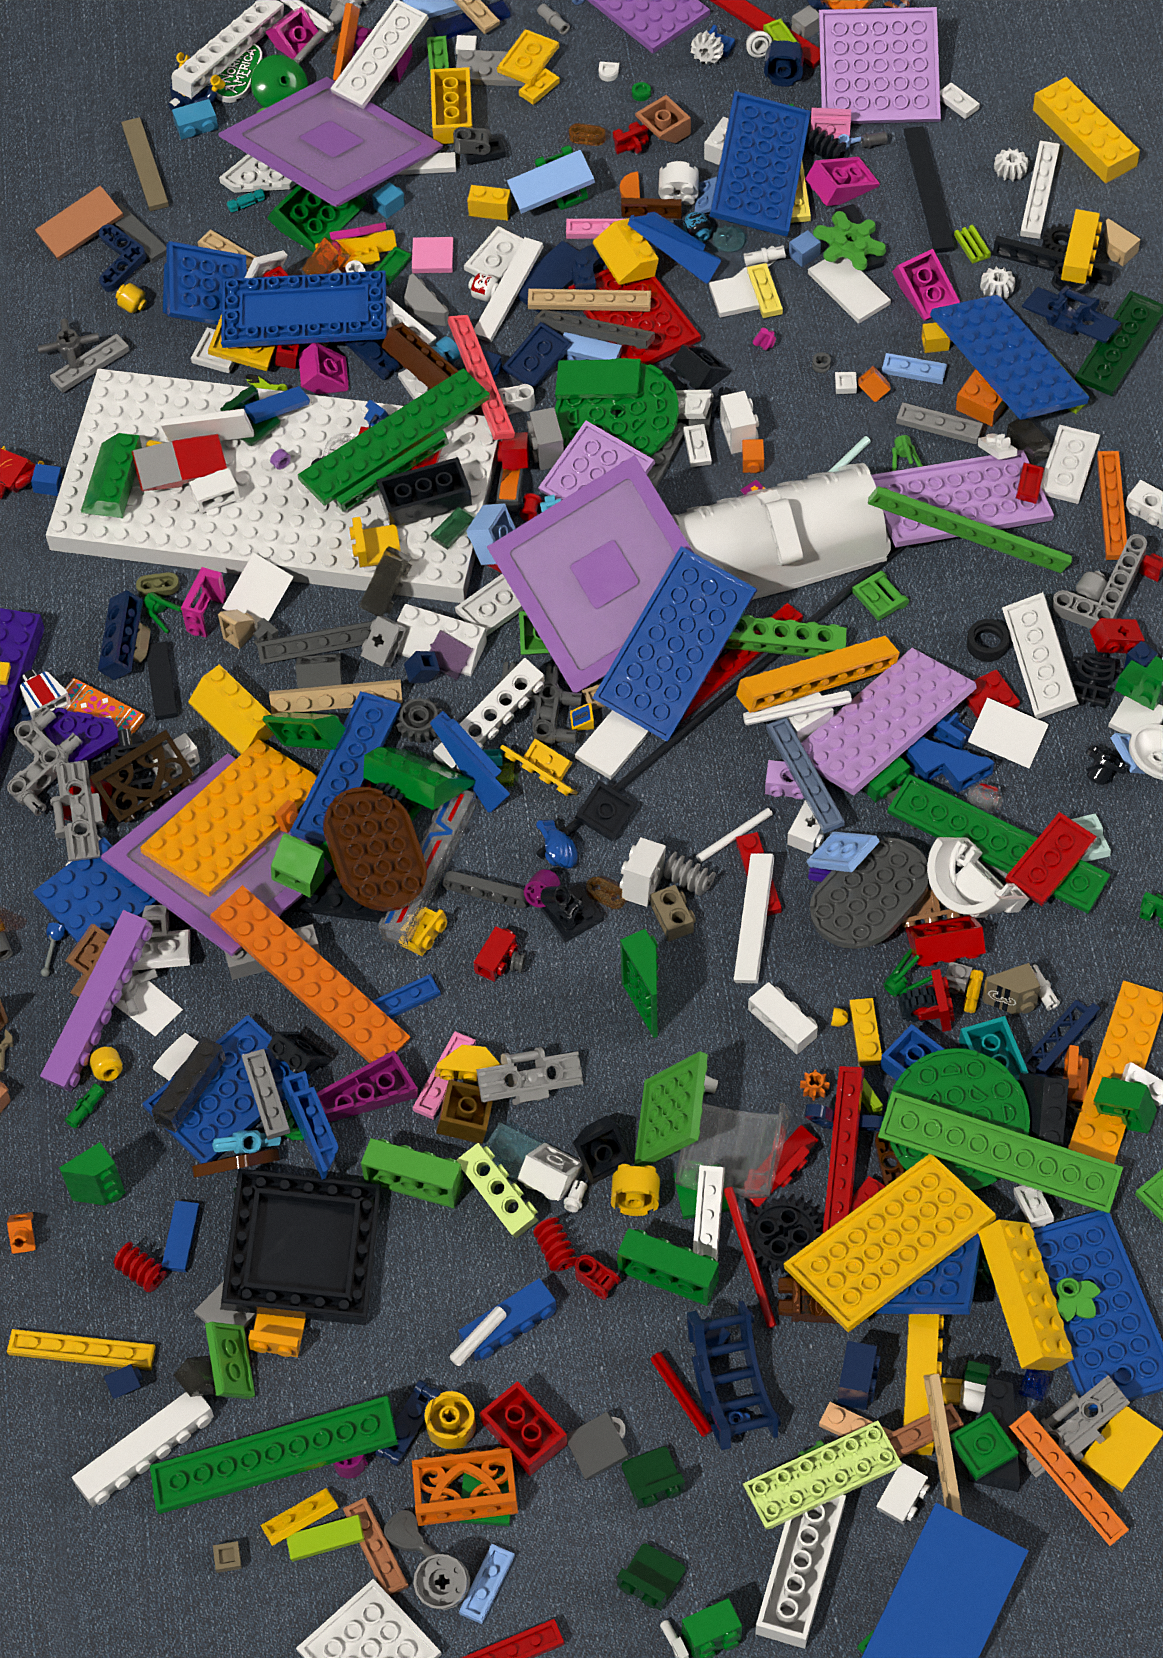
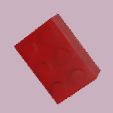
(524, 1428)

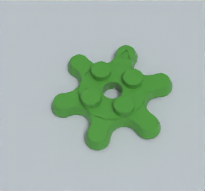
(841, 247)

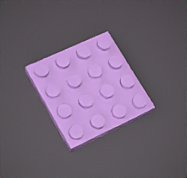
(587, 458)

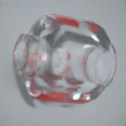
(985, 797)

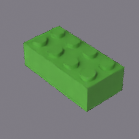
(412, 1172)

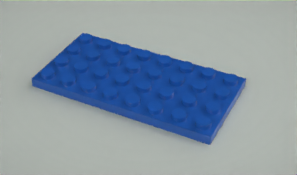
(760, 164)
(1009, 356)
(674, 644)
(1122, 1334)

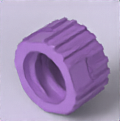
(280, 459)

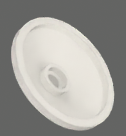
(1147, 749)

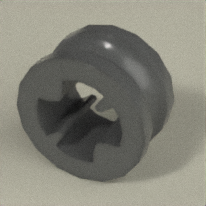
(821, 357)
(518, 962)

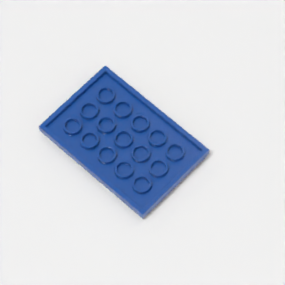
(228, 1099)

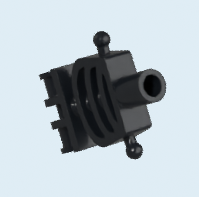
(1094, 673)
(127, 745)

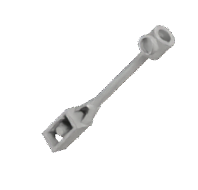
(335, 17)

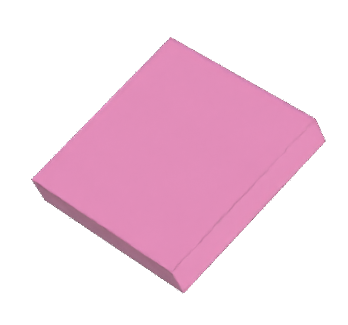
(432, 255)

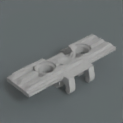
(84, 811)
(530, 1083)
(1080, 1429)

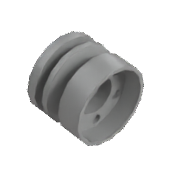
(430, 1572)

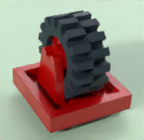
(929, 1002)

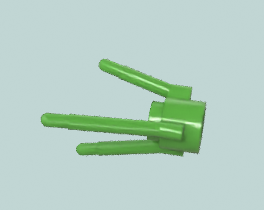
(904, 448)

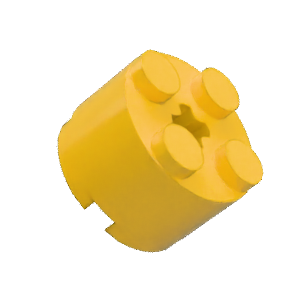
(635, 1189)
(437, 1417)

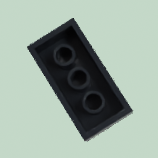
(424, 492)

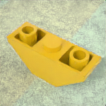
(464, 1062)

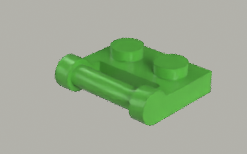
(875, 599)

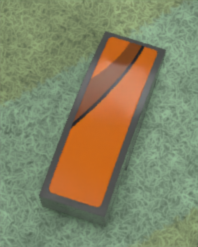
(510, 488)

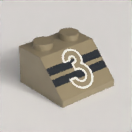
(1012, 990)

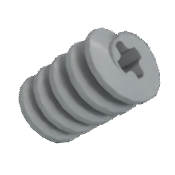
(688, 876)

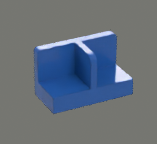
(951, 731)

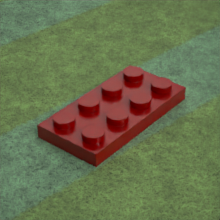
(1051, 858)

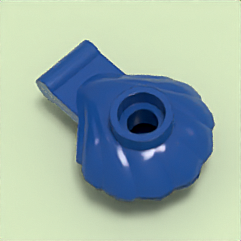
(558, 846)

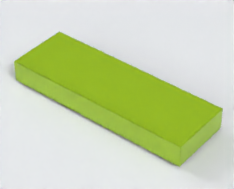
(325, 1538)

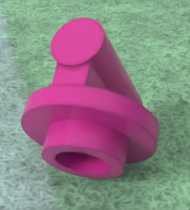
(764, 339)

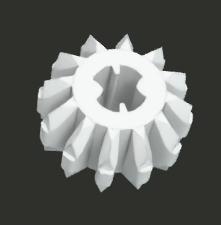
(707, 47)
(1011, 164)
(997, 282)

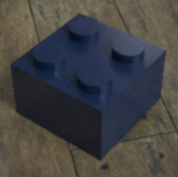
(858, 1375)

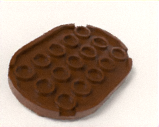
(374, 849)

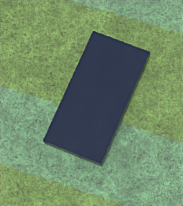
(550, 272)

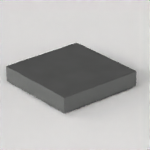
(597, 1446)

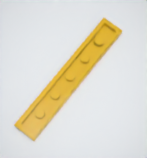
(81, 1349)

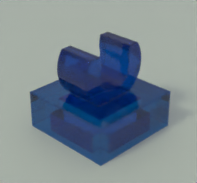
(1034, 1385)

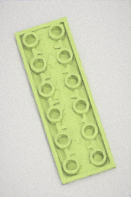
(822, 1475)

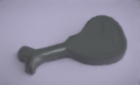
(403, 1533)

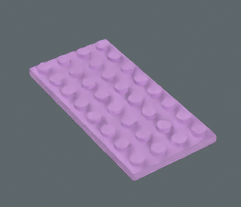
(971, 488)
(885, 720)

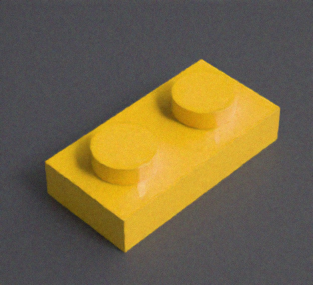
(541, 86)

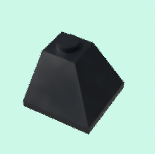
(601, 1149)

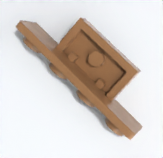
(928, 910)
(86, 955)

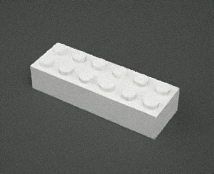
(799, 1574)

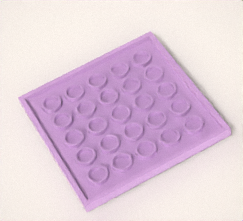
(881, 64)

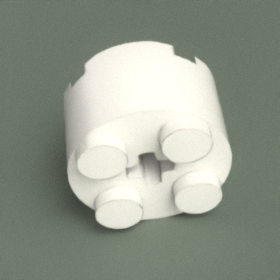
(679, 182)

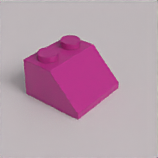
(292, 32)
(323, 370)

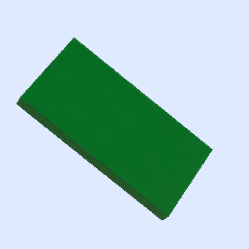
(598, 378)

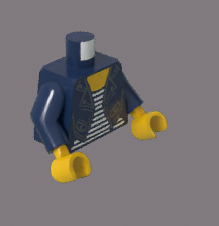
(208, 92)

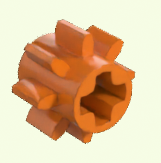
(810, 1085)

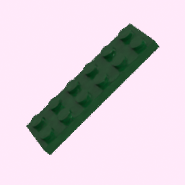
(1111, 360)

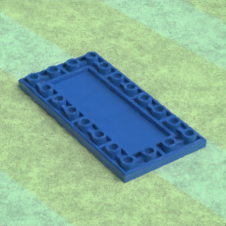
(304, 309)
(947, 1591)

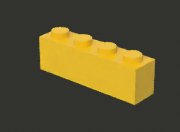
(1081, 246)

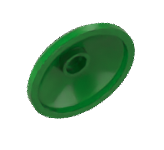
(267, 76)

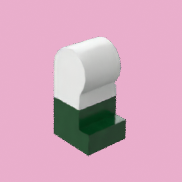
(973, 1386)

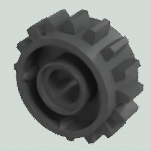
(411, 712)

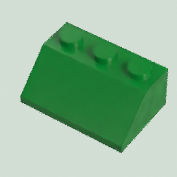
(306, 729)
(93, 1177)

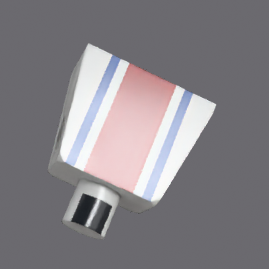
(42, 692)

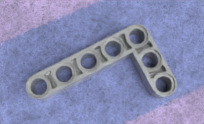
(1112, 591)

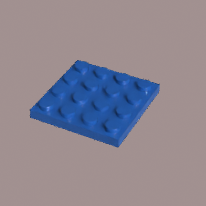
(196, 280)
(91, 894)
(944, 1288)

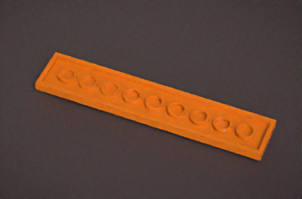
(308, 976)

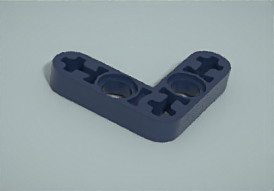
(125, 254)
(824, 1118)

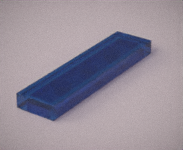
(462, 23)

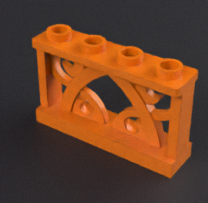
(474, 1464)

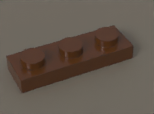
(641, 206)

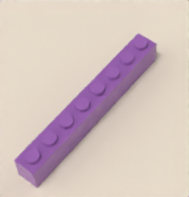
(97, 1001)

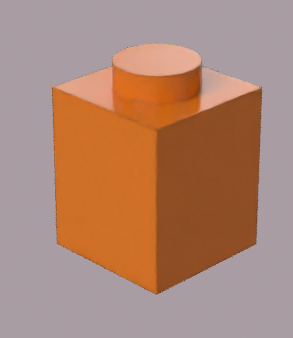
(752, 455)

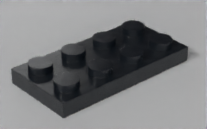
(334, 901)

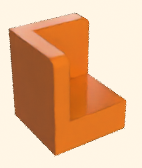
(874, 384)

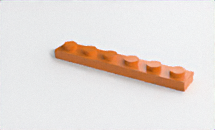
(1111, 503)
(1069, 1478)

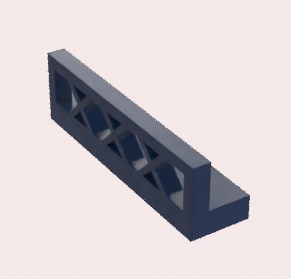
(1076, 1031)

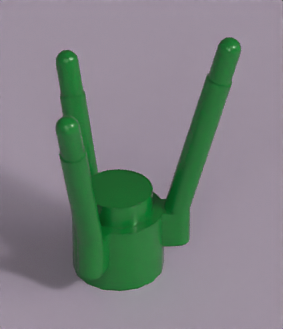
(157, 604)
(896, 982)

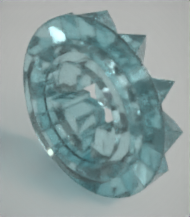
(733, 244)

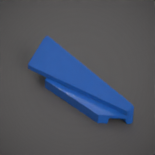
(676, 244)
(471, 761)
(311, 1121)

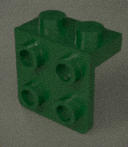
(260, 429)
(653, 1477)
(651, 1577)

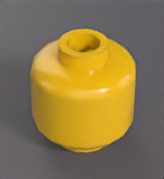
(131, 298)
(105, 1063)

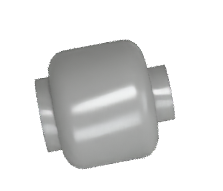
(1091, 585)

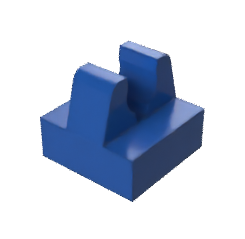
(375, 413)

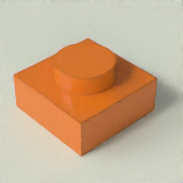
(286, 816)

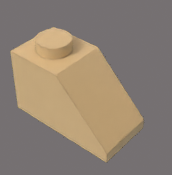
(1120, 243)
(236, 627)

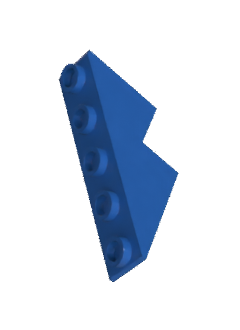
(958, 766)

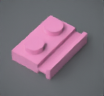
(832, 120)

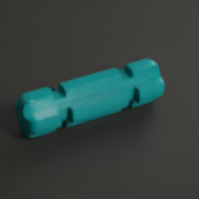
(246, 200)

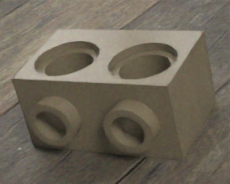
(668, 914)

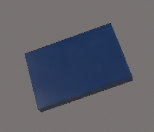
(537, 356)

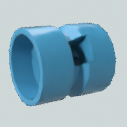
(447, 349)

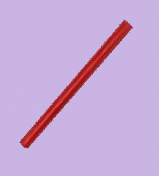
(750, 1258)

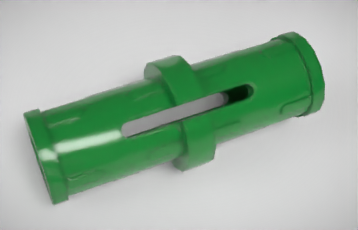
(84, 1106)

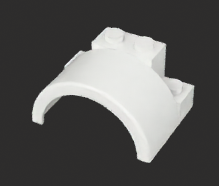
(973, 888)

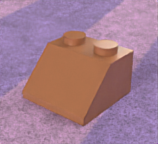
(666, 120)

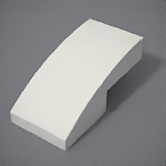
(175, 1056)

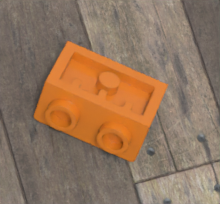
(1077, 1071)

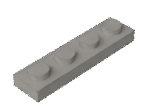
(89, 363)
(939, 423)
(265, 1094)

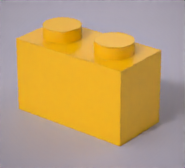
(489, 202)

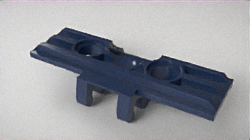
(1070, 319)

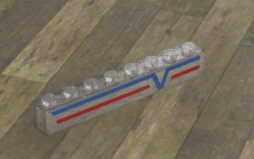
(437, 848)

